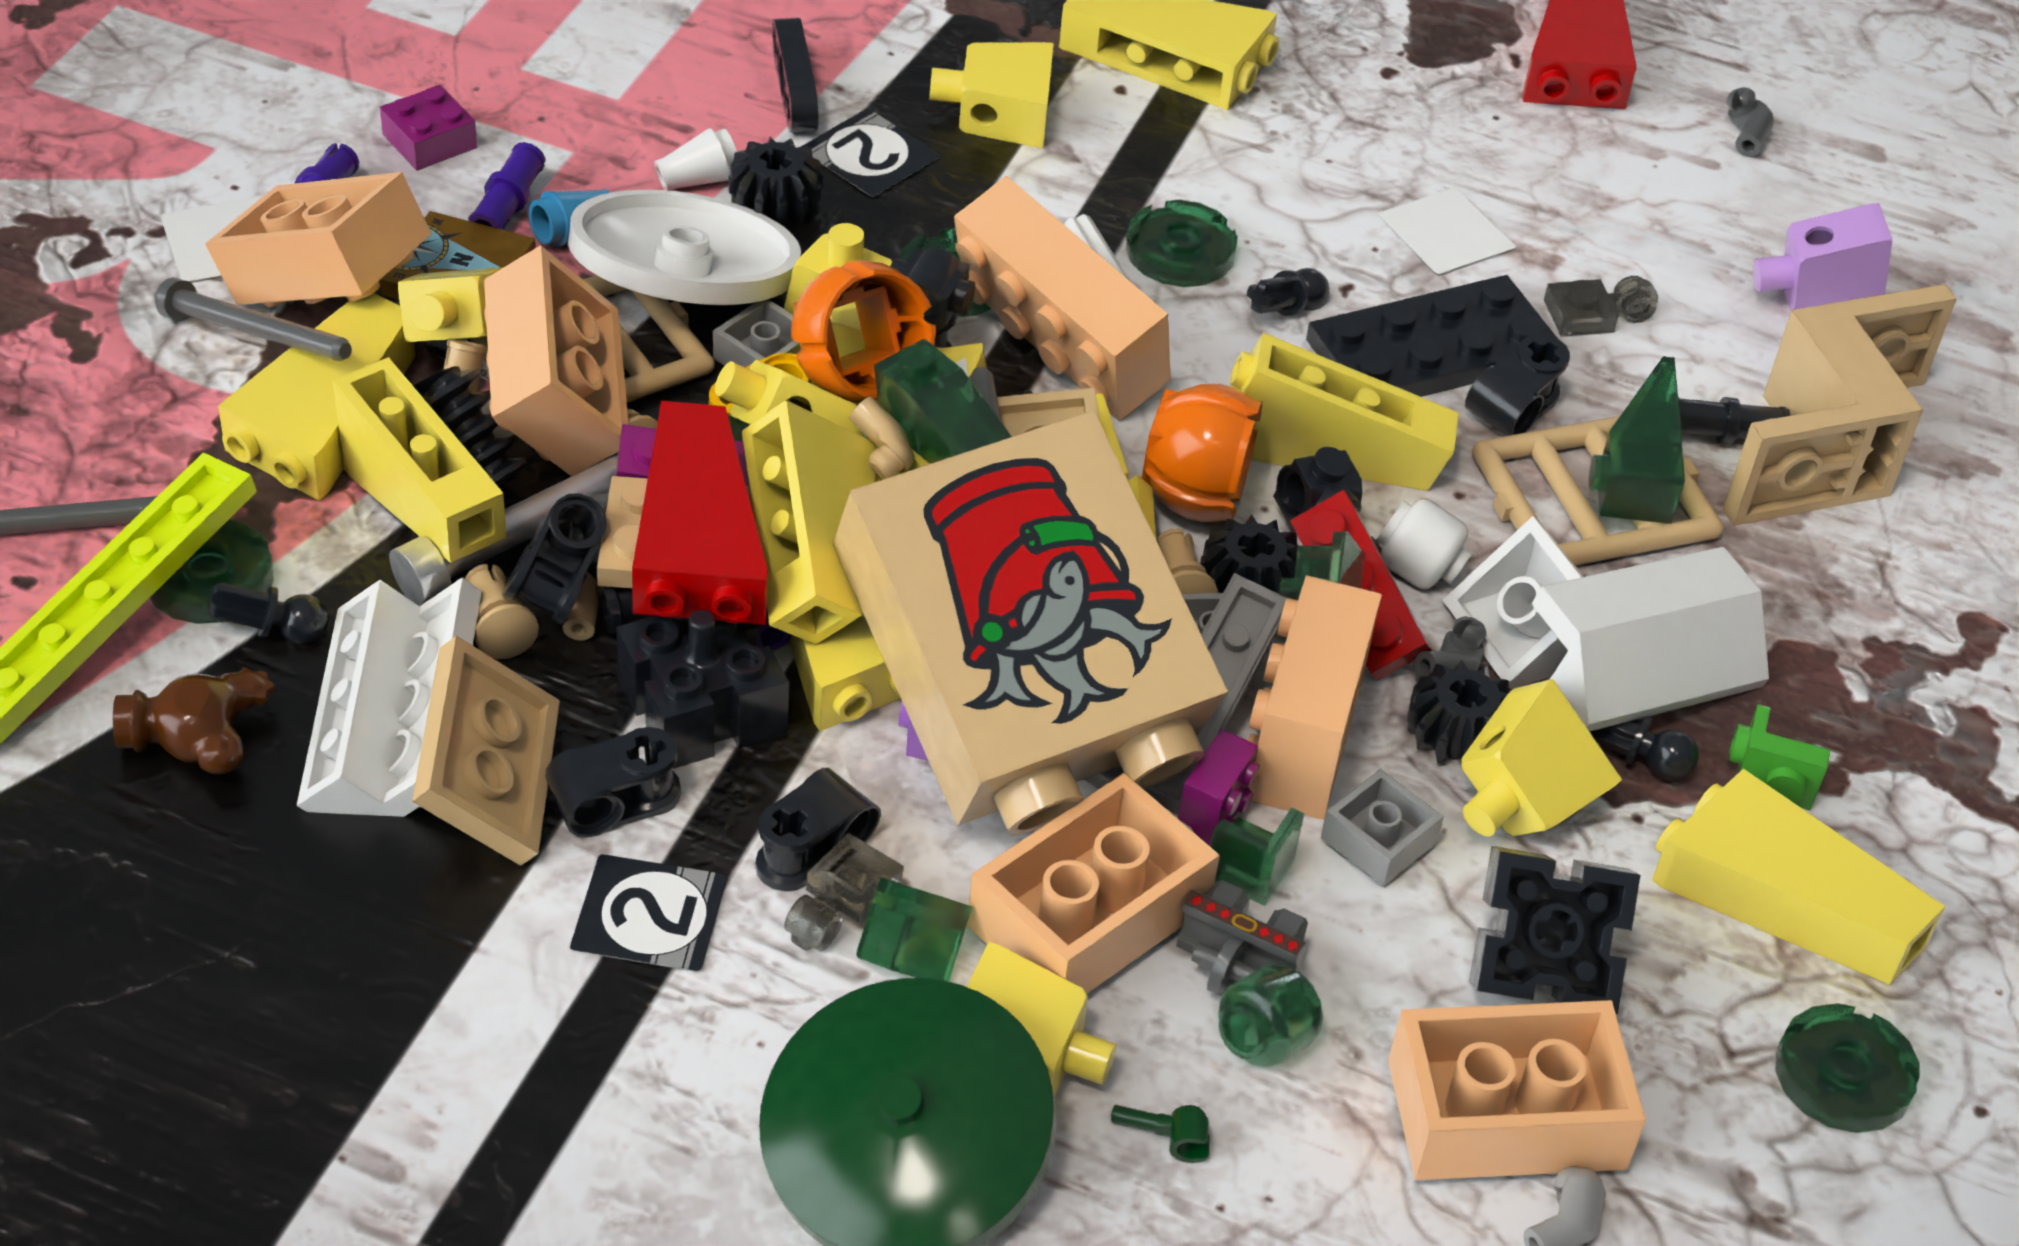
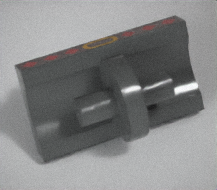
(1234, 943)

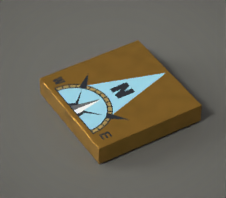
(456, 247)

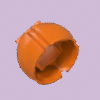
(889, 317)
(1201, 450)

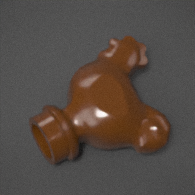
(192, 717)

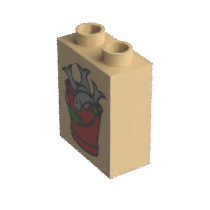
(1029, 622)

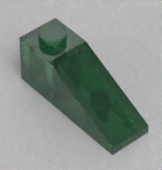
(935, 403)
(1643, 454)

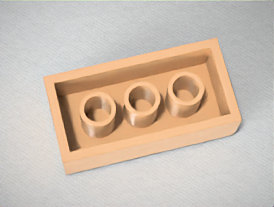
(1063, 298)

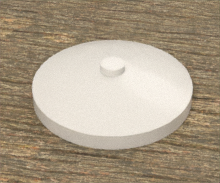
(683, 247)

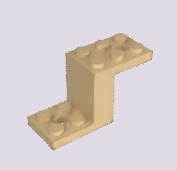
(1849, 404)

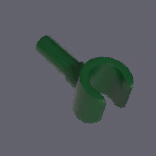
(1185, 1126)

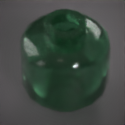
(1270, 1015)

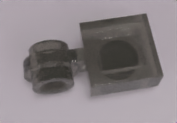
(1588, 309)
(841, 882)

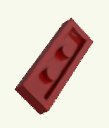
(1396, 632)

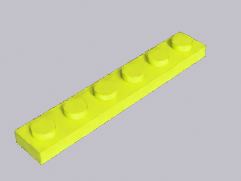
(116, 584)

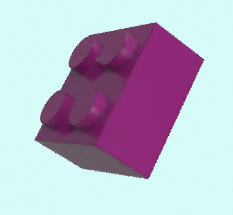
(428, 127)
(1219, 784)

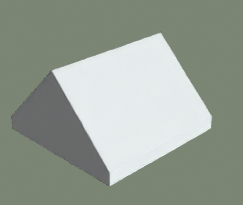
(1501, 595)

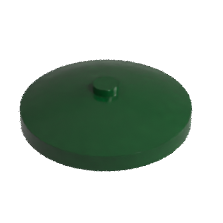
(908, 1118)

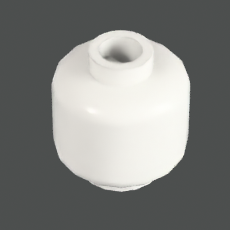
(1424, 543)

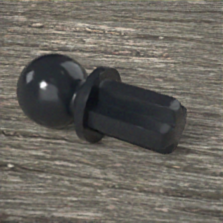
(1290, 292)
(298, 618)
(1669, 754)

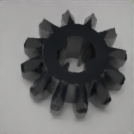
(776, 180)
(1250, 551)
(1453, 708)

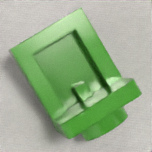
(1780, 762)

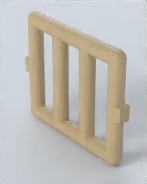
(674, 324)
(1595, 542)

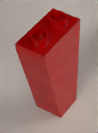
(1582, 56)
(698, 523)

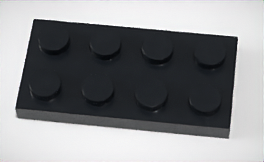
(1431, 338)

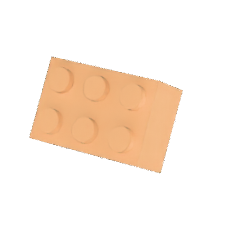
(320, 240)
(555, 362)
(1311, 695)
(1093, 885)
(1515, 1090)

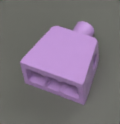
(1830, 259)

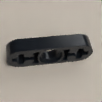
(795, 75)

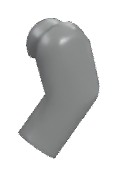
(1579, 1211)

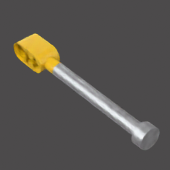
(425, 572)

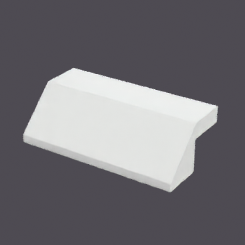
(1656, 636)
(379, 698)

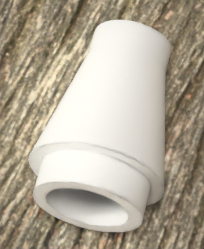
(698, 162)

